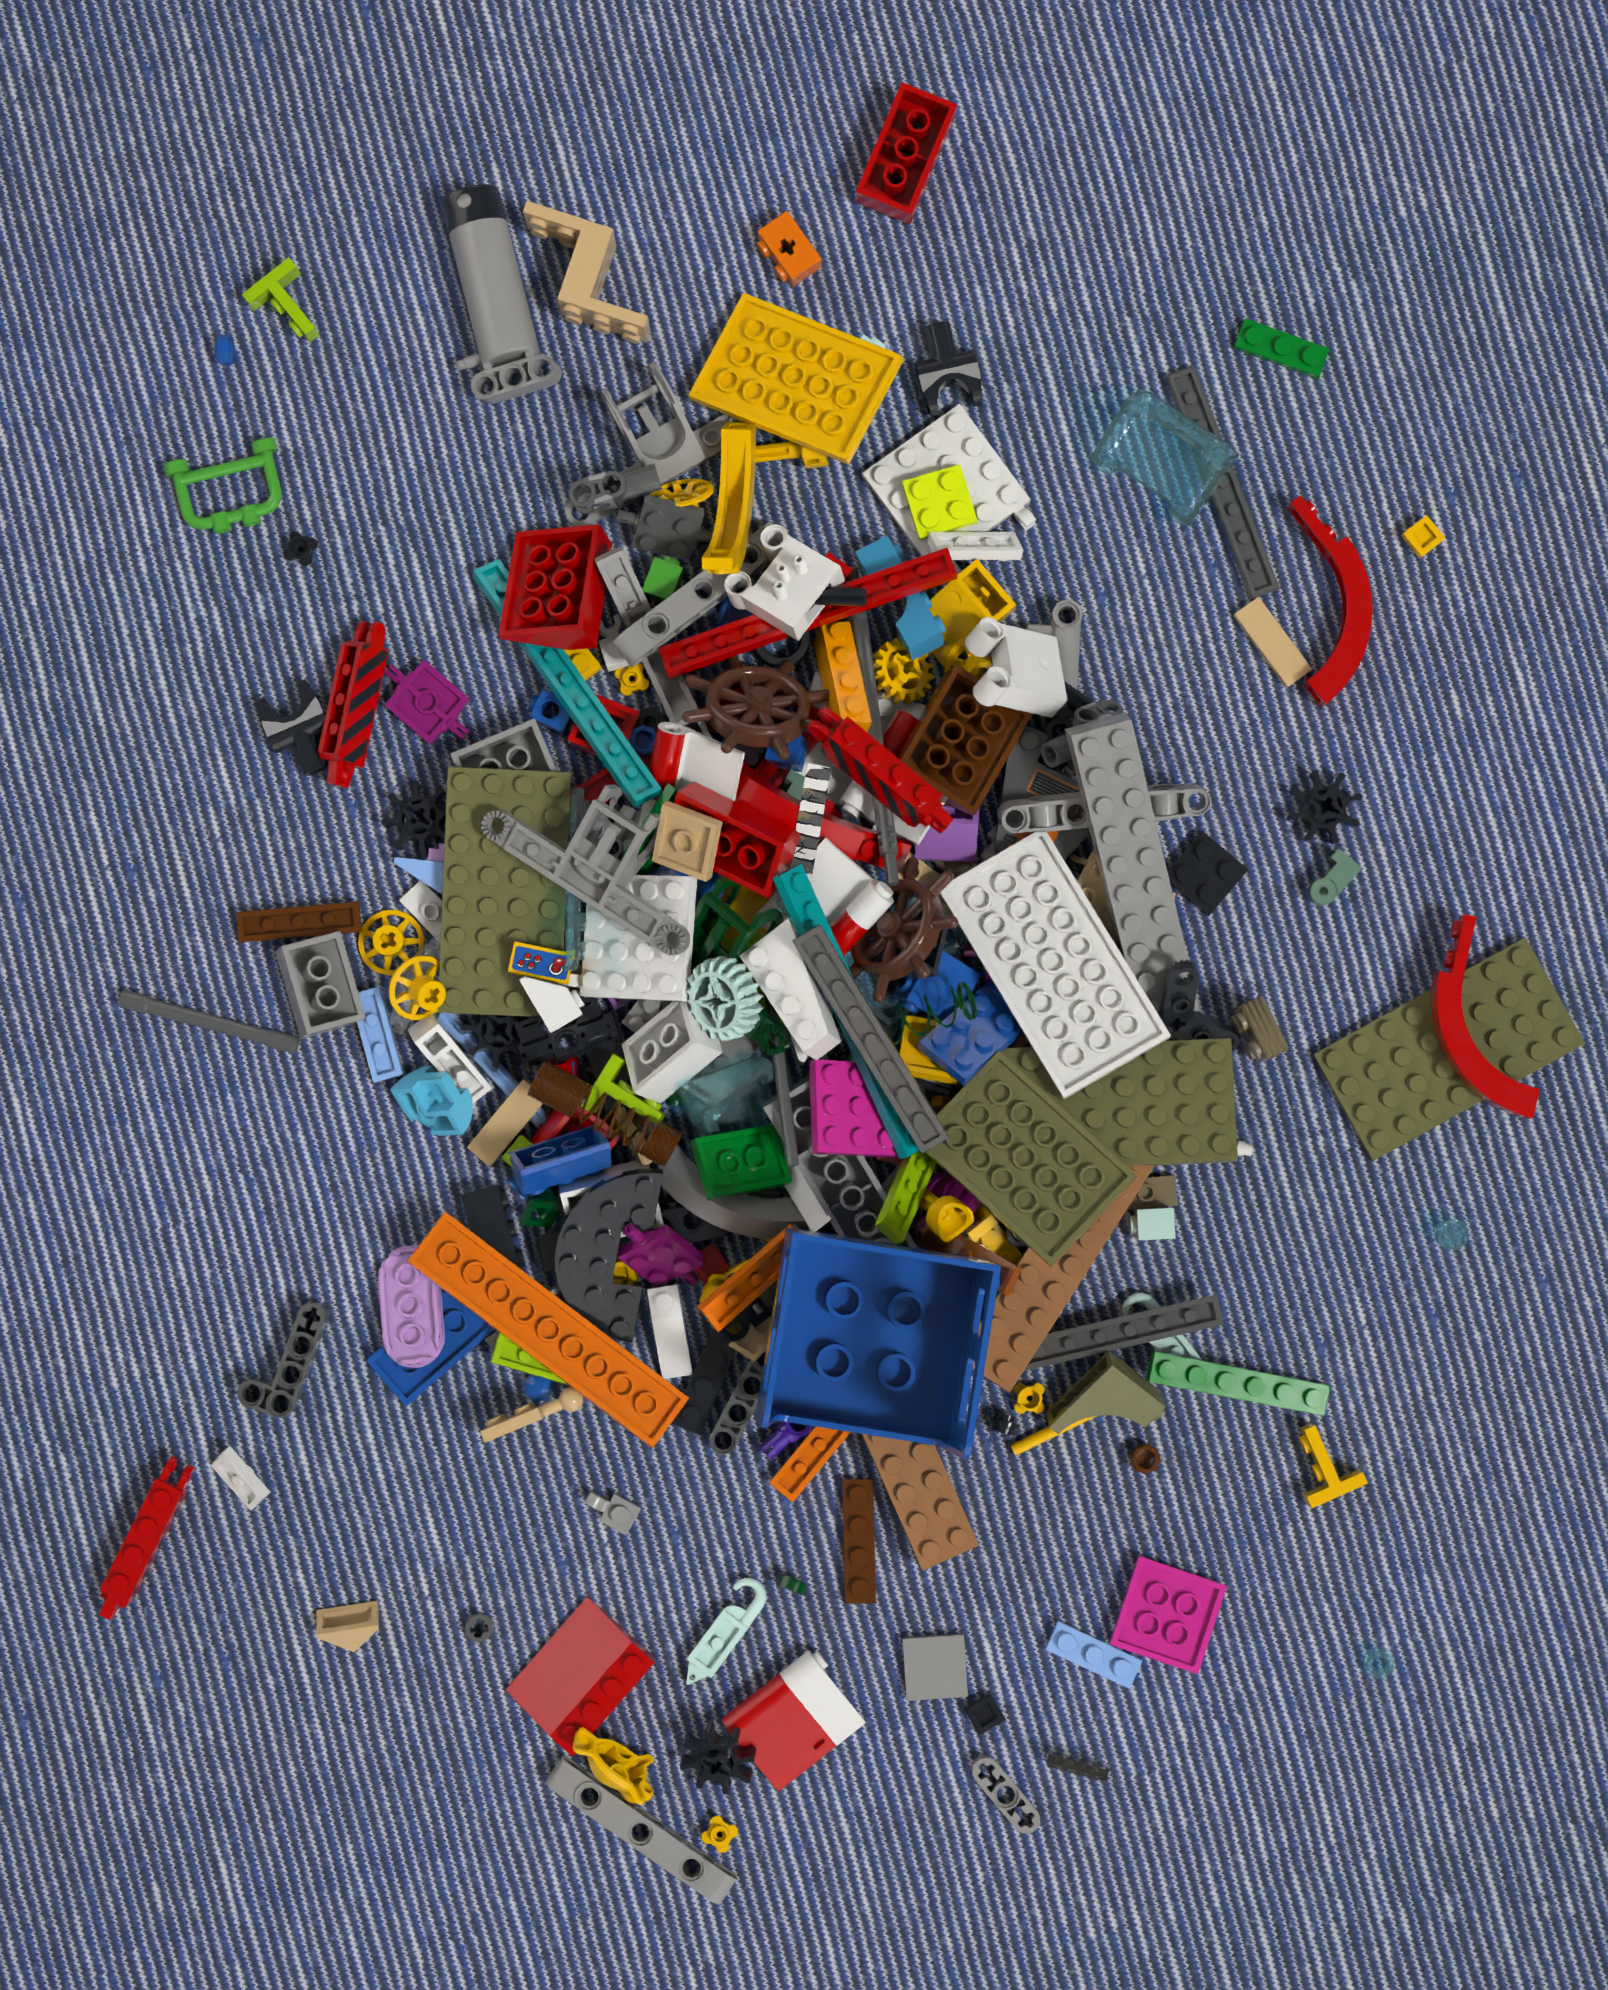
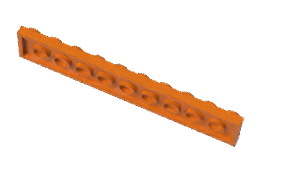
(547, 1329)

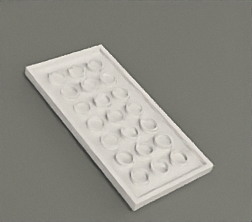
(1054, 963)

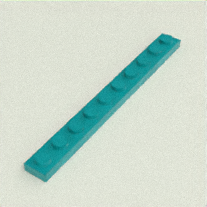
(578, 701)
(805, 914)

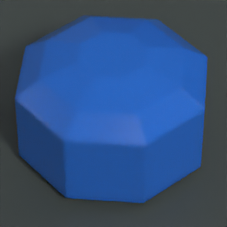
(225, 350)
(643, 740)
(538, 1388)

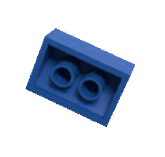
(560, 1160)

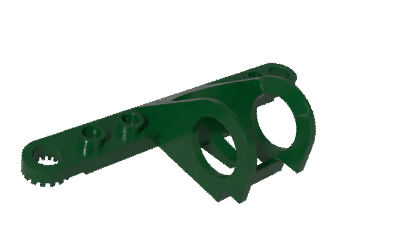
(709, 946)

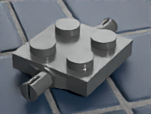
(665, 527)

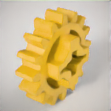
(900, 671)

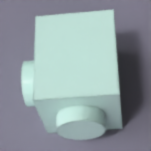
(1153, 1224)

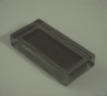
(1076, 1765)

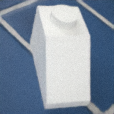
(553, 1002)

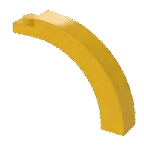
(735, 500)

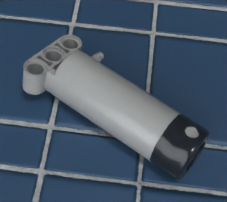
(494, 296)

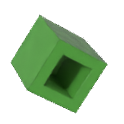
(663, 578)

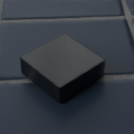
(984, 1713)

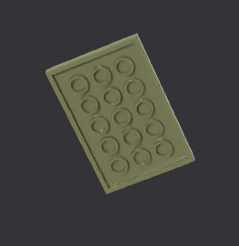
(1027, 1159)

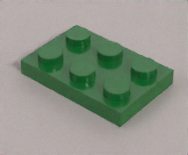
(740, 1162)

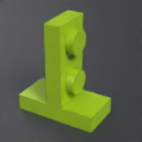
(272, 286)
(622, 1091)

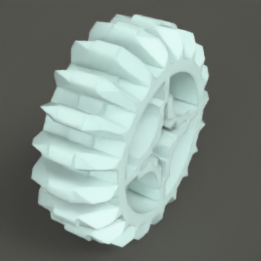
(724, 998)

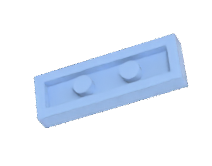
(378, 1037)
(1093, 1654)

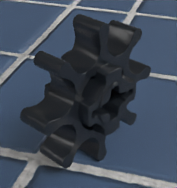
(1337, 811)
(417, 830)
(492, 1044)
(718, 1758)

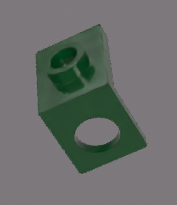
(547, 1206)

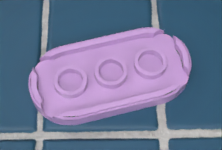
(409, 1311)

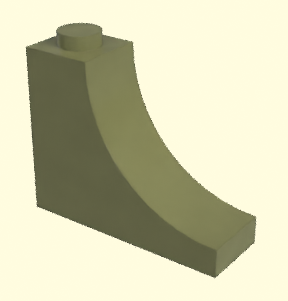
(1108, 1389)

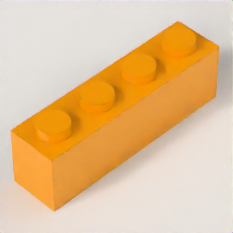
(841, 672)

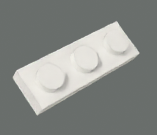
(977, 545)

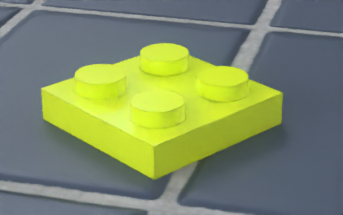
(939, 501)

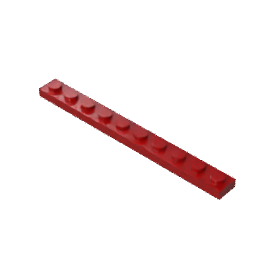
(754, 632)

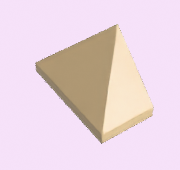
(348, 1625)

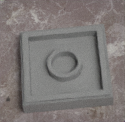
(935, 1667)

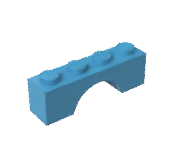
(917, 626)

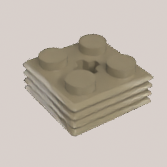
(1259, 1030)

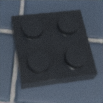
(1205, 873)

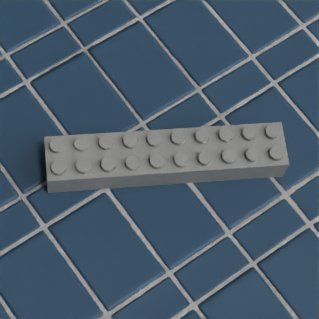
(1128, 850)

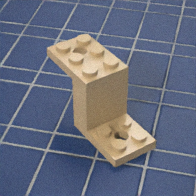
(586, 272)

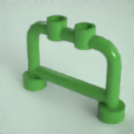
(221, 521)

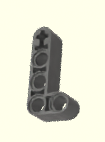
(293, 1357)

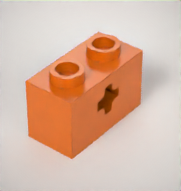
(785, 232)

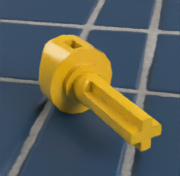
(791, 450)
(946, 1215)

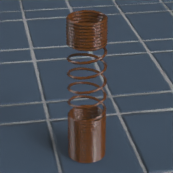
(565, 1093)

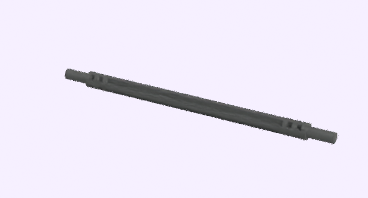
(883, 816)

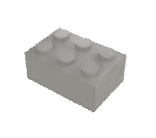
(512, 749)

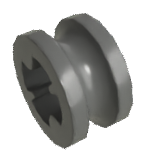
(473, 1620)

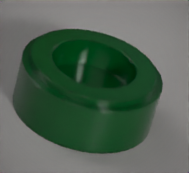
(791, 1584)

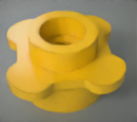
(627, 686)
(1035, 1404)
(722, 1843)

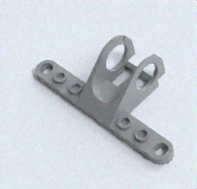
(671, 446)
(591, 870)

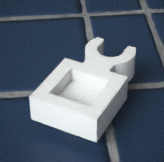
(611, 656)

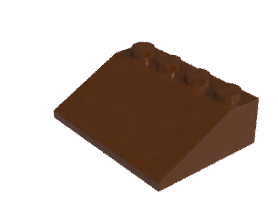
(961, 742)

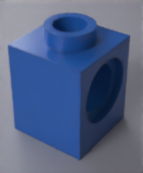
(558, 724)
(796, 760)

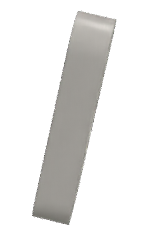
(1014, 1817)

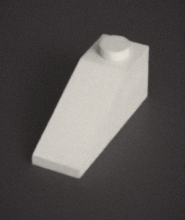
(448, 1056)
(670, 1331)

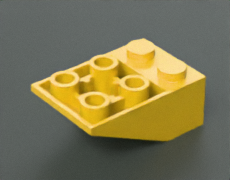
(965, 603)

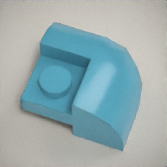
(434, 1101)

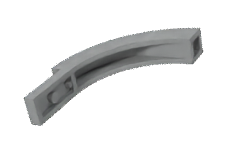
(632, 606)
(738, 1214)

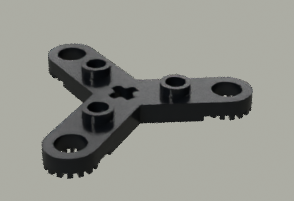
(1179, 1002)

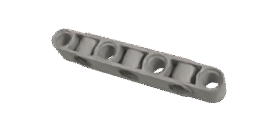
(685, 606)
(1050, 811)
(660, 1845)

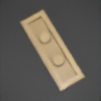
(1272, 642)
(505, 1124)

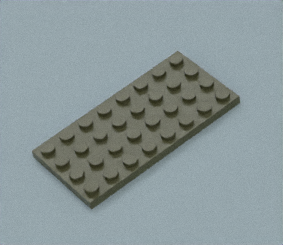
(491, 893)
(1396, 1075)
(1157, 1108)

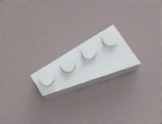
(792, 990)

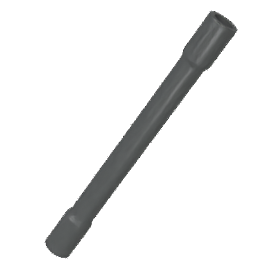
(271, 1038)

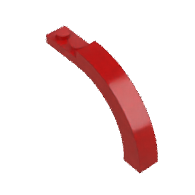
(1355, 599)
(780, 806)
(1455, 1038)

